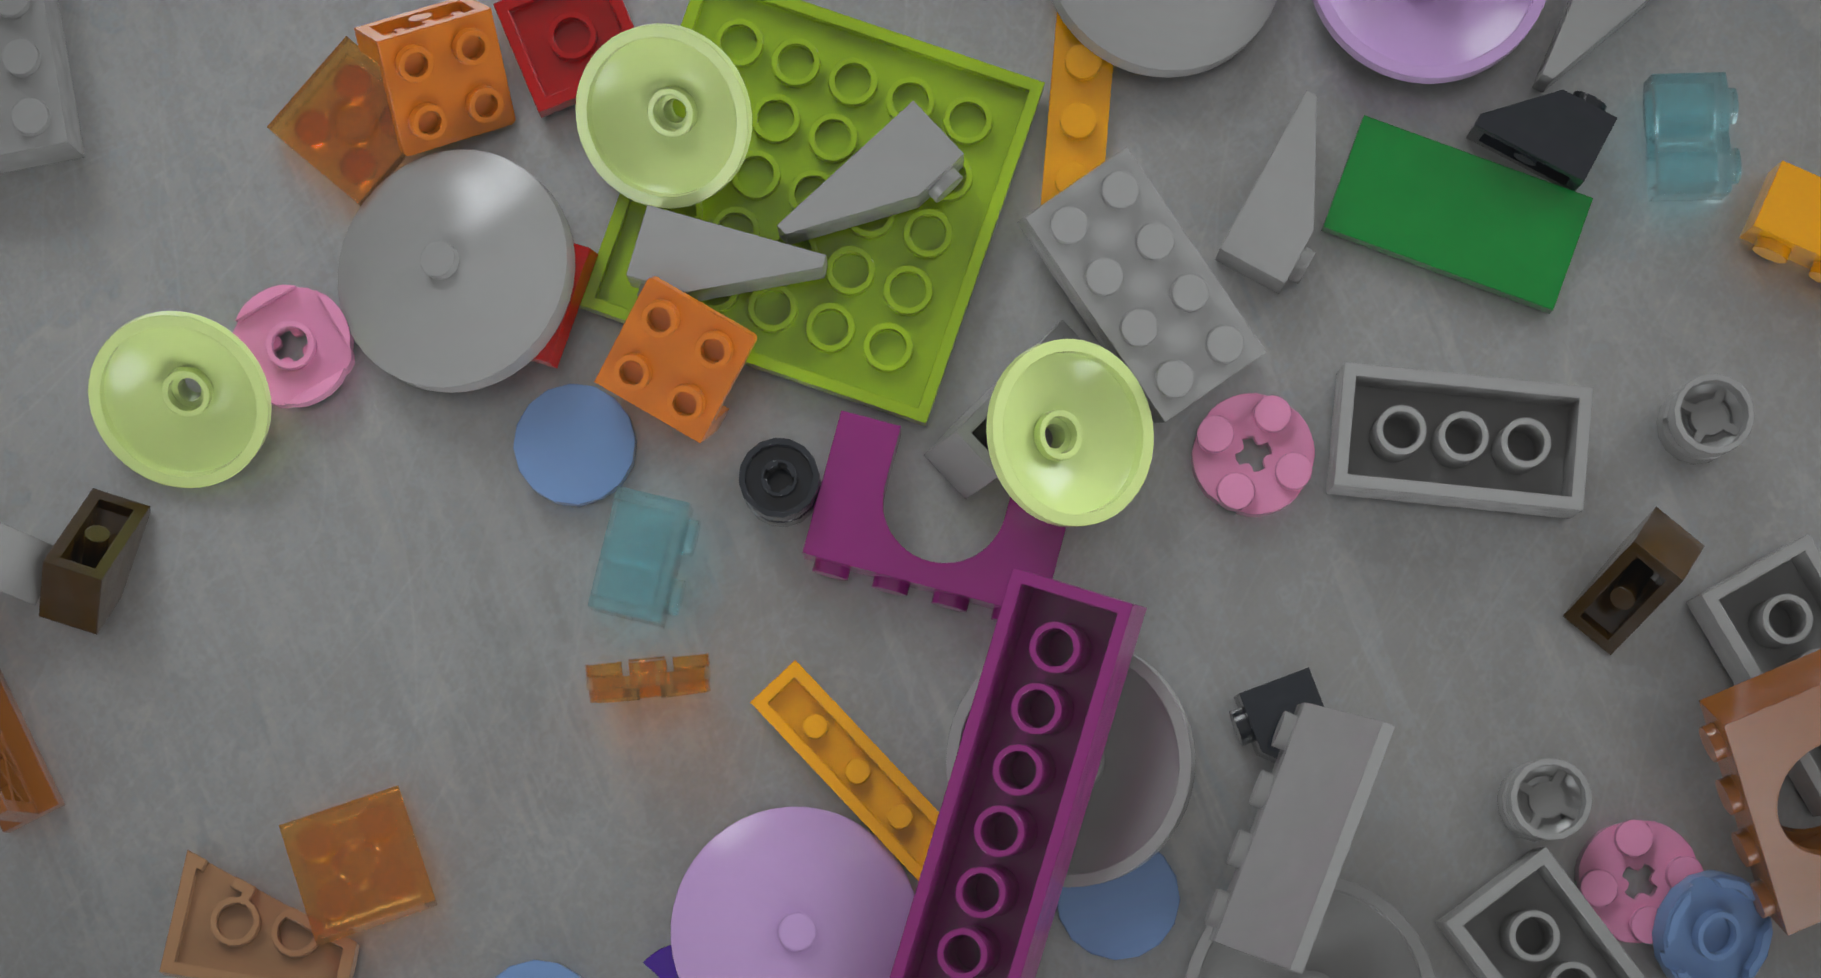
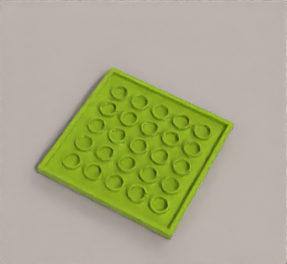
(893, 285)

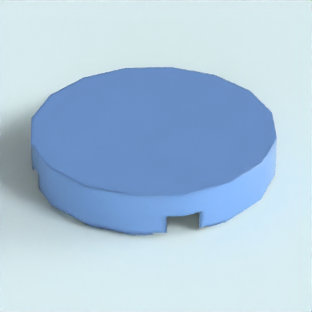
(575, 445)
(1123, 914)
(1710, 928)

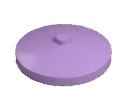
(1429, 37)
(791, 900)

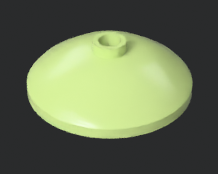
(631, 124)
(159, 422)
(1096, 425)

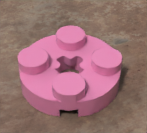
(302, 312)
(1269, 423)
(1632, 846)

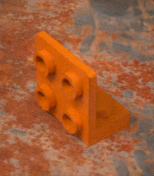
(440, 73)
(677, 359)

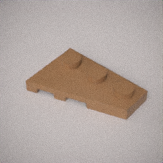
(240, 932)

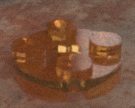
(648, 678)

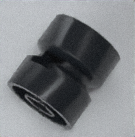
(780, 482)

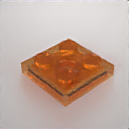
(343, 123)
(357, 865)

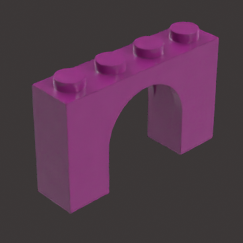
(853, 535)

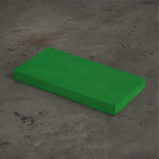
(1457, 214)

